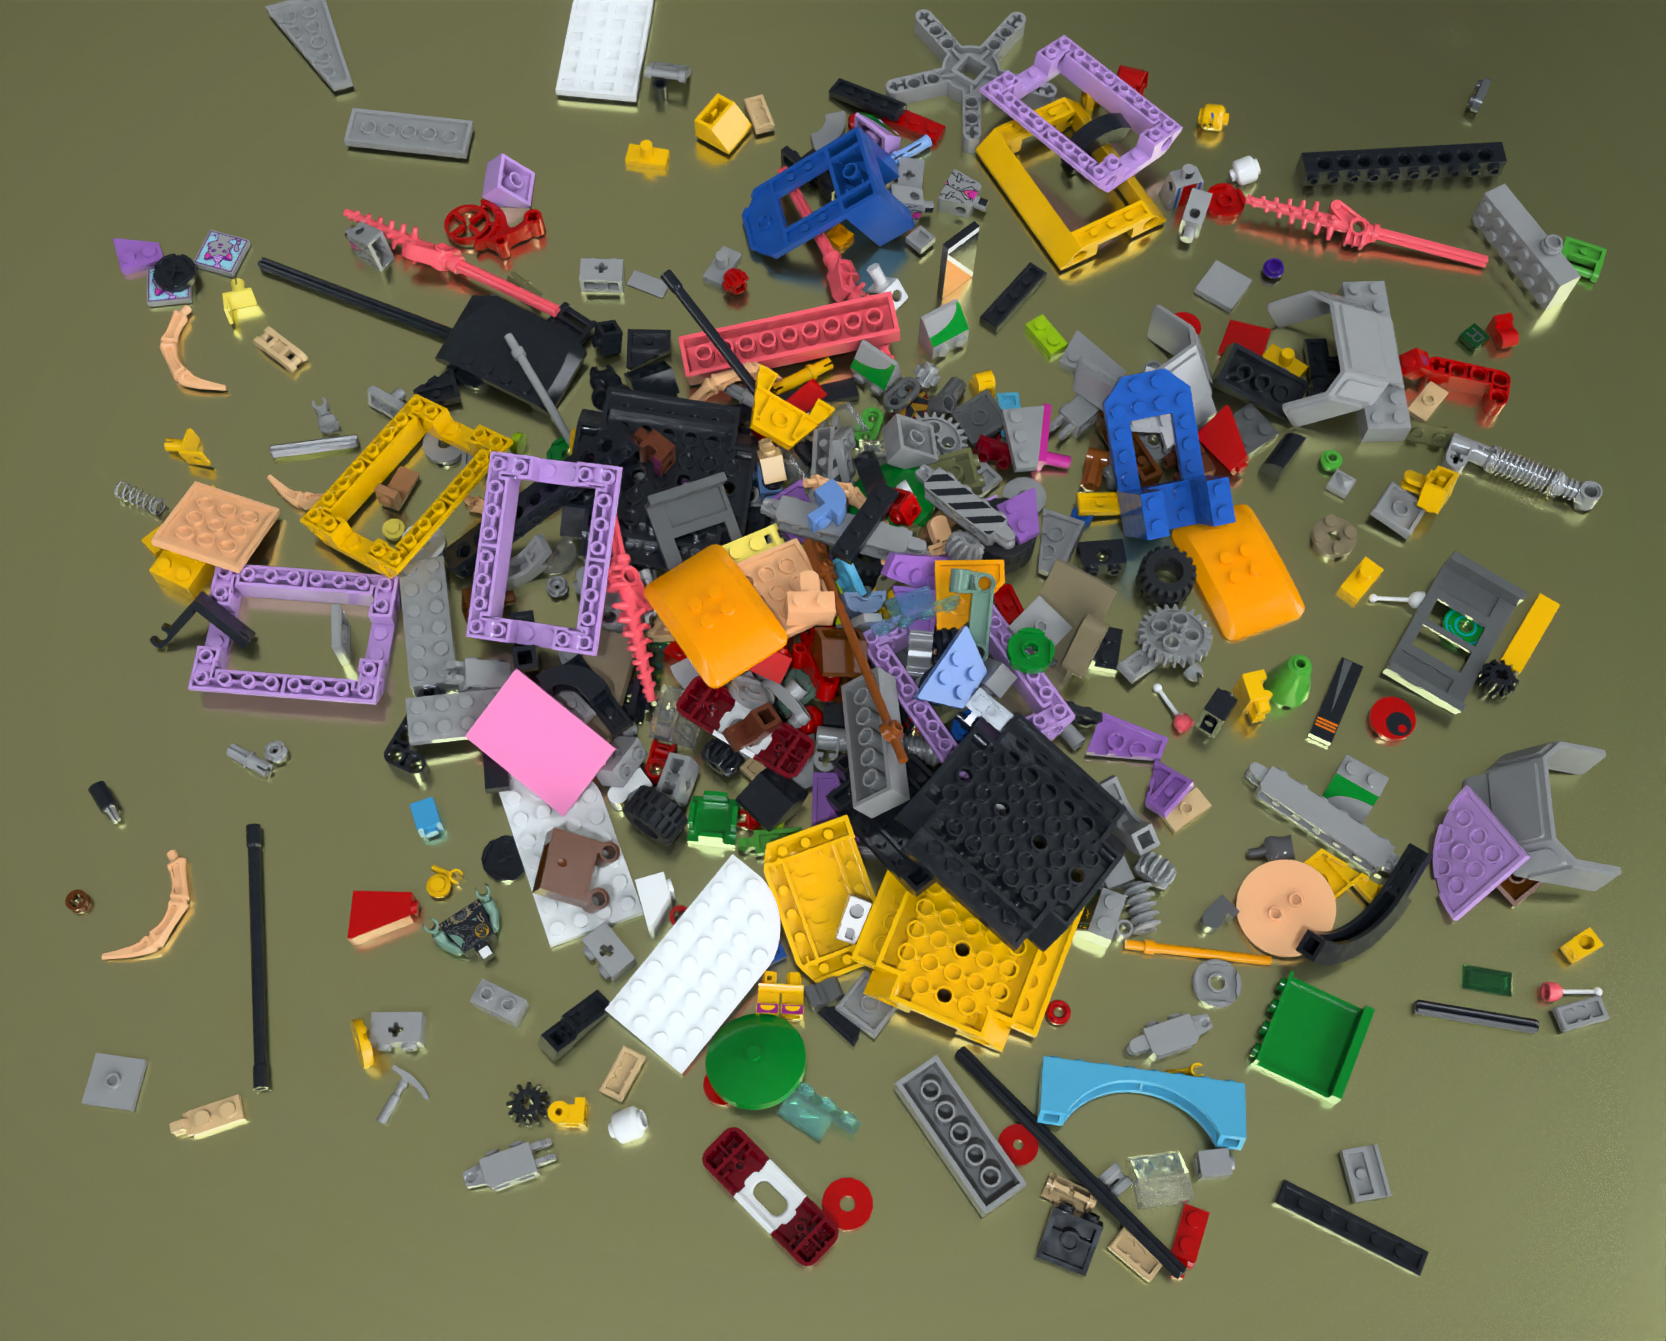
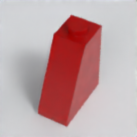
(1224, 441)
(380, 913)

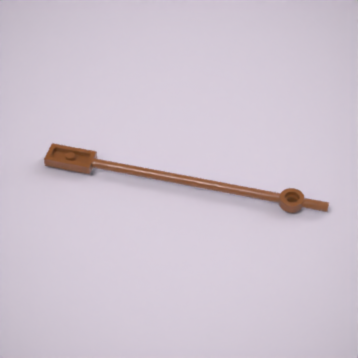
(890, 729)

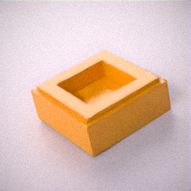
(839, 236)

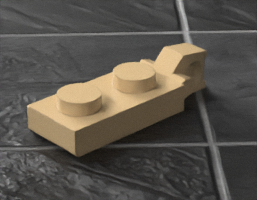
(210, 1117)

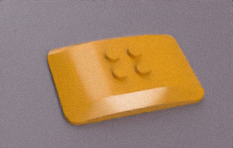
(1240, 575)
(715, 616)

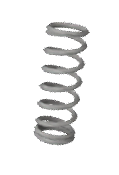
(153, 507)

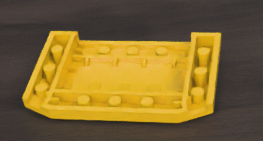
(810, 883)

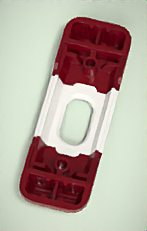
(715, 709)
(740, 1166)

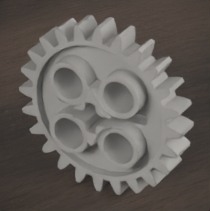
(946, 433)
(1174, 635)

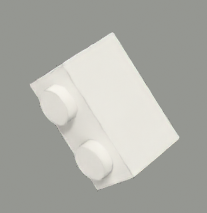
(656, 898)

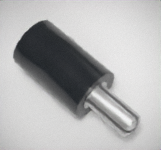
(104, 800)

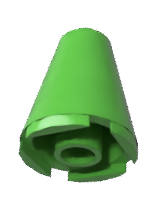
(1290, 681)

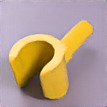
(449, 874)
(1187, 1071)

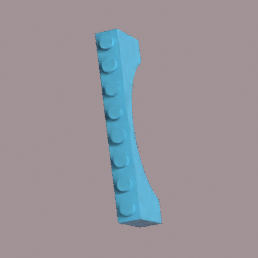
(1213, 1103)

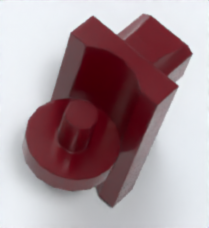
(994, 450)

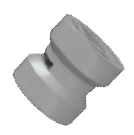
(1111, 1175)

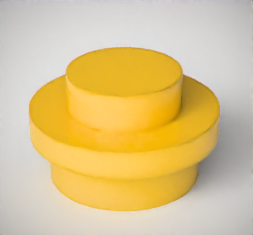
(438, 885)

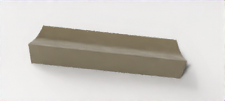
(615, 668)

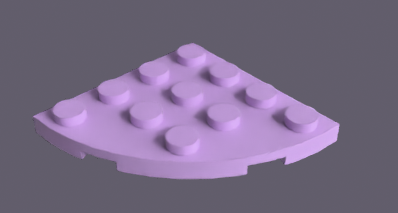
(1472, 853)

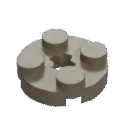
(1342, 529)

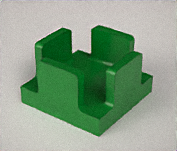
(713, 820)

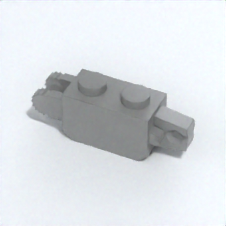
(1169, 1037)

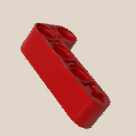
(1474, 379)
(803, 399)

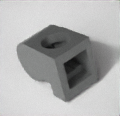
(1216, 913)
(823, 993)

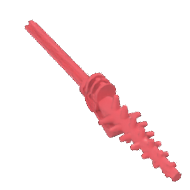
(1342, 218)
(446, 258)
(841, 272)
(627, 582)

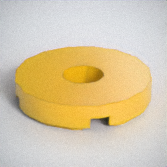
(362, 1044)

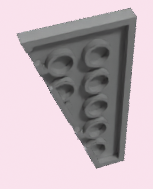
(314, 35)

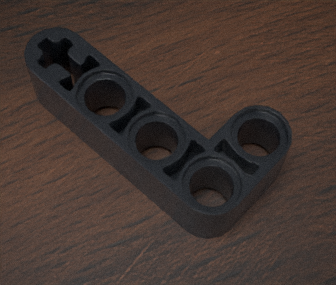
(409, 754)

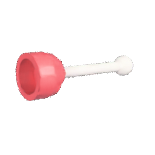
(1181, 720)
(1553, 991)

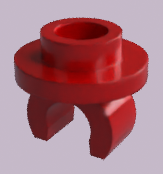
(750, 823)

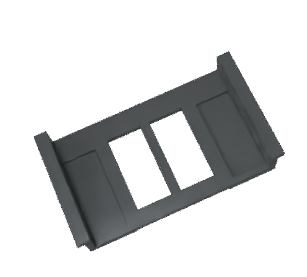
(687, 511)
(1477, 596)

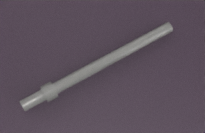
(520, 355)

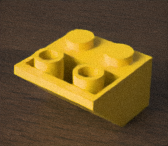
(722, 124)

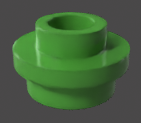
(1330, 465)

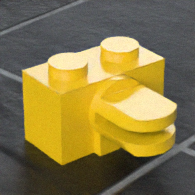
(1432, 489)

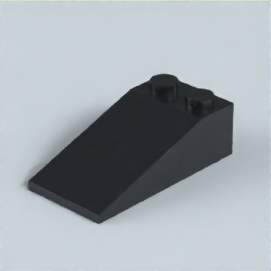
(1257, 380)

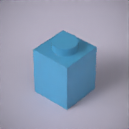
(427, 817)

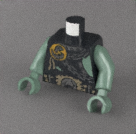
(469, 929)

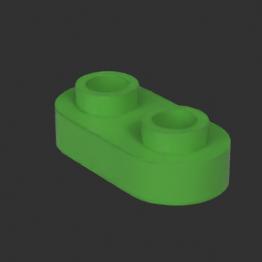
(873, 428)

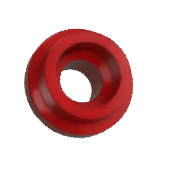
(1061, 1005)

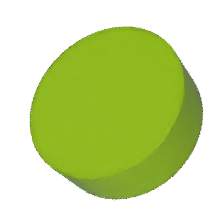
(519, 444)

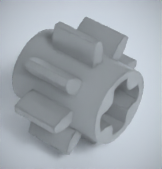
(927, 374)

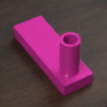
(1045, 456)

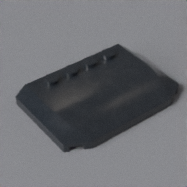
(480, 350)
(883, 833)

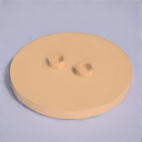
(1282, 903)

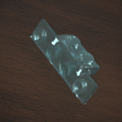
(912, 607)
(815, 1113)

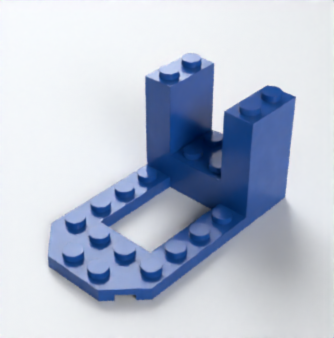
(859, 179)
(1156, 508)

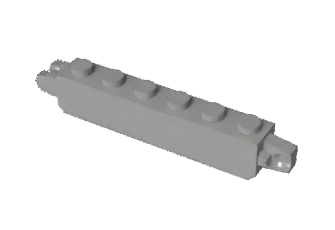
(791, 517)
(1322, 819)

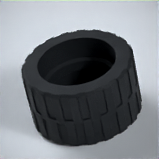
(1014, 557)

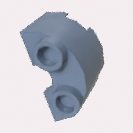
(857, 605)

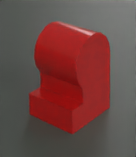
(1503, 331)

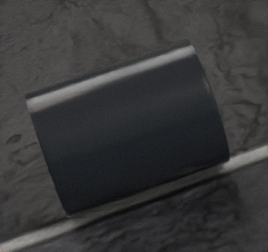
(660, 89)

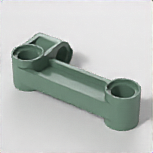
(980, 604)

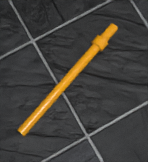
(1149, 947)

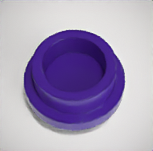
(1273, 268)

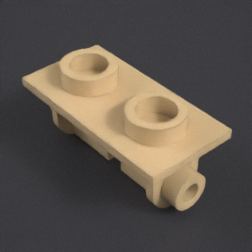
(1061, 1189)

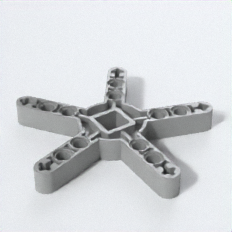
(955, 61)

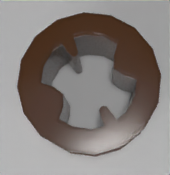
(82, 906)

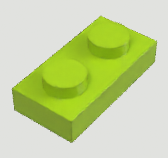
(1046, 336)

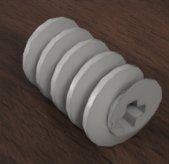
(1140, 907)

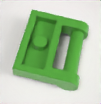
(1584, 254)

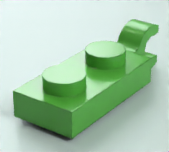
(762, 837)

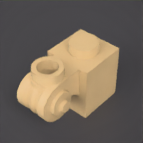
(770, 462)

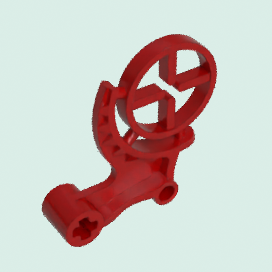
(501, 236)
(802, 658)

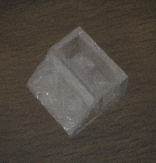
(669, 724)
(1160, 1180)

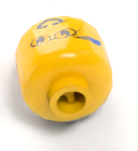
(1213, 117)

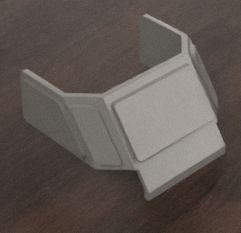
(1364, 350)
(1187, 364)
(1521, 799)

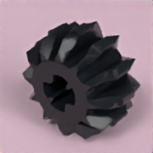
(1498, 679)
(721, 757)
(534, 1110)

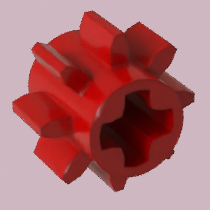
(735, 281)

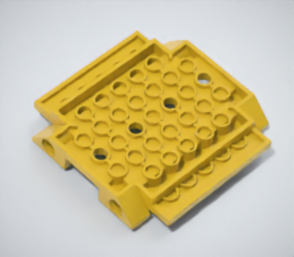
(915, 956)

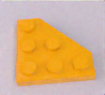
(942, 573)

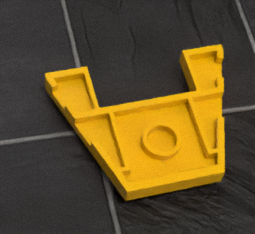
(779, 419)
(1342, 877)

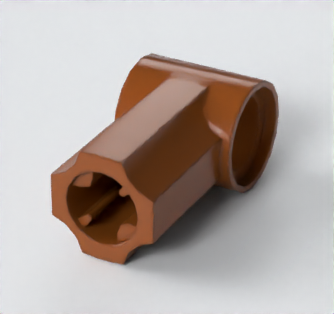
(1094, 463)

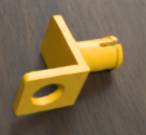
(187, 448)

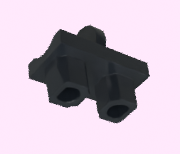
(638, 703)

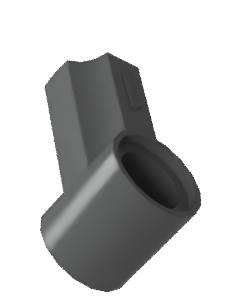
(947, 398)

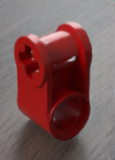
(657, 759)

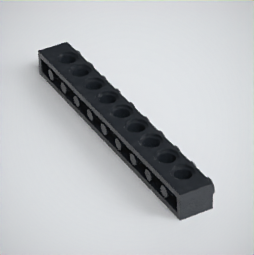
(1401, 163)
(543, 499)

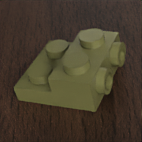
(963, 467)

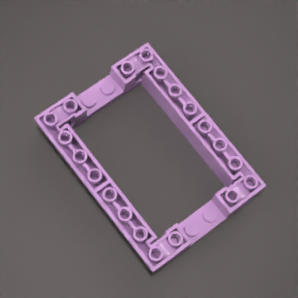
(1064, 56)
(495, 548)
(309, 585)
(1049, 709)

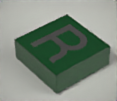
(1474, 337)

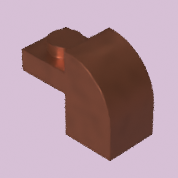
(753, 728)

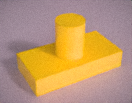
(647, 156)
(1285, 359)
(1360, 580)

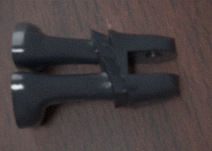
(600, 381)

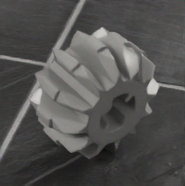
(963, 546)
(1155, 869)

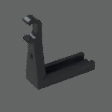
(214, 614)

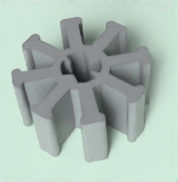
(919, 652)

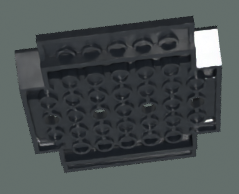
(704, 446)
(991, 857)

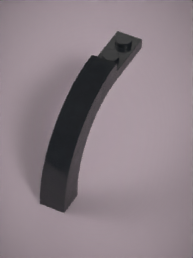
(1374, 921)

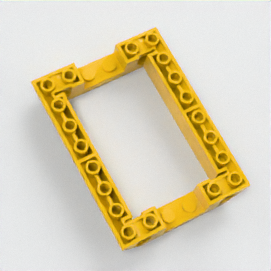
(1063, 246)
(374, 464)

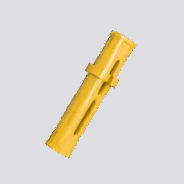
(802, 376)

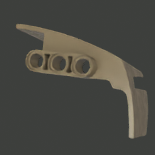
(1083, 605)

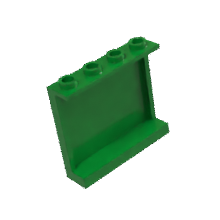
(1311, 1038)

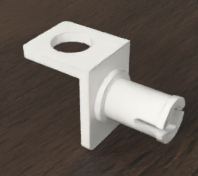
(885, 284)

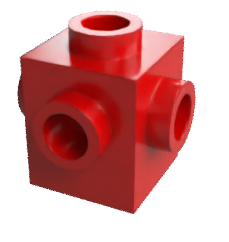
(904, 509)

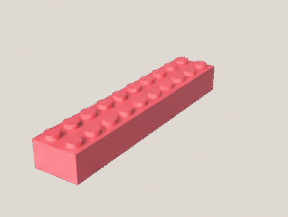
(795, 336)

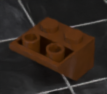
(835, 654)

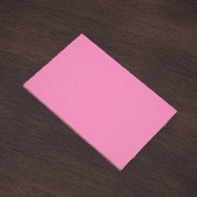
(540, 742)

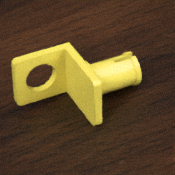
(237, 298)

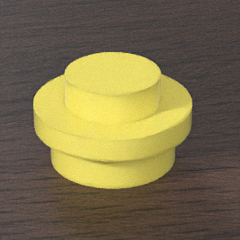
(393, 529)

